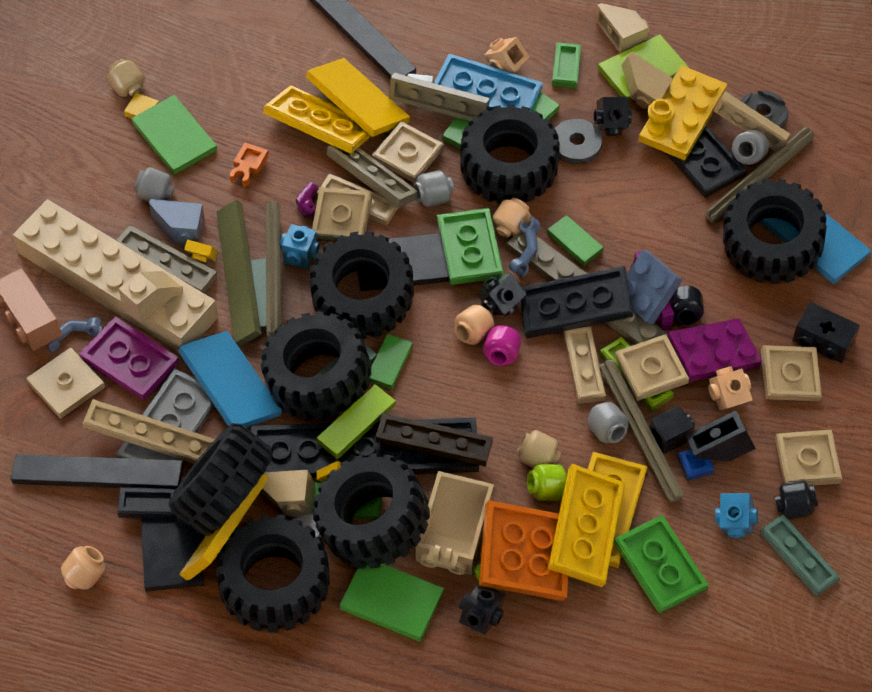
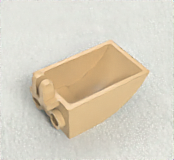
(454, 523)

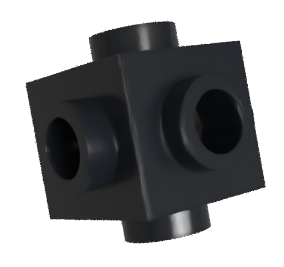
(612, 115)
(501, 294)
(482, 608)

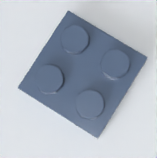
(651, 285)

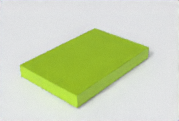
(654, 51)

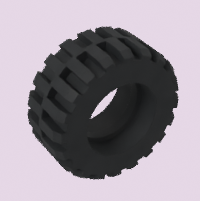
(516, 129)
(782, 202)
(356, 254)
(307, 338)
(220, 479)
(388, 535)
(273, 607)

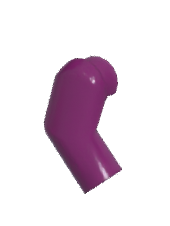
(304, 200)

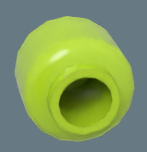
(547, 482)

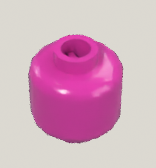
(502, 345)

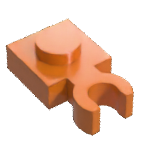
(248, 161)

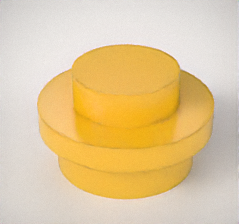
(660, 111)

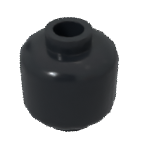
(687, 305)
(796, 499)

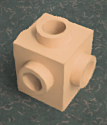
(506, 54)
(730, 388)

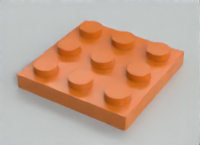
(519, 550)

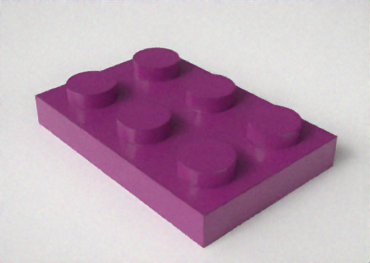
(714, 347)
(129, 358)

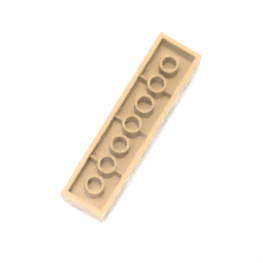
(102, 265)

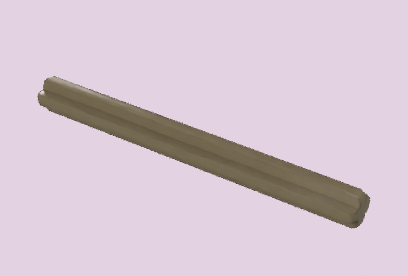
(762, 172)
(273, 267)
(641, 431)

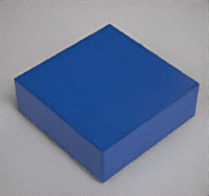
(693, 467)

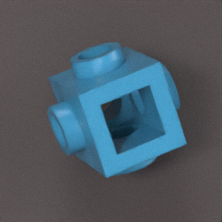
(299, 246)
(736, 505)

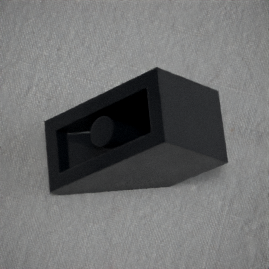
(721, 439)

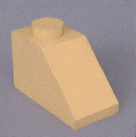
(622, 26)
(644, 80)
(147, 293)
(290, 492)

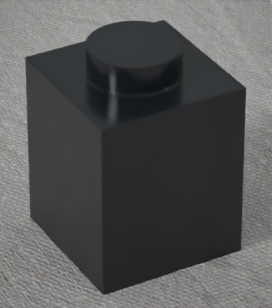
(670, 429)

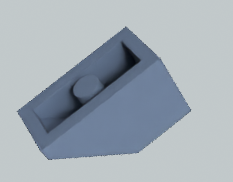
(178, 219)

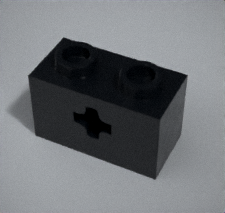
(826, 331)

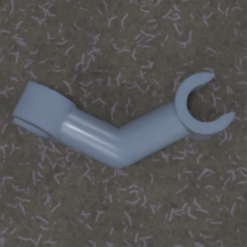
(520, 265)
(90, 327)

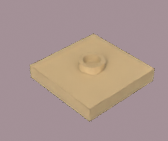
(408, 151)
(341, 212)
(651, 367)
(791, 373)
(65, 382)
(808, 457)

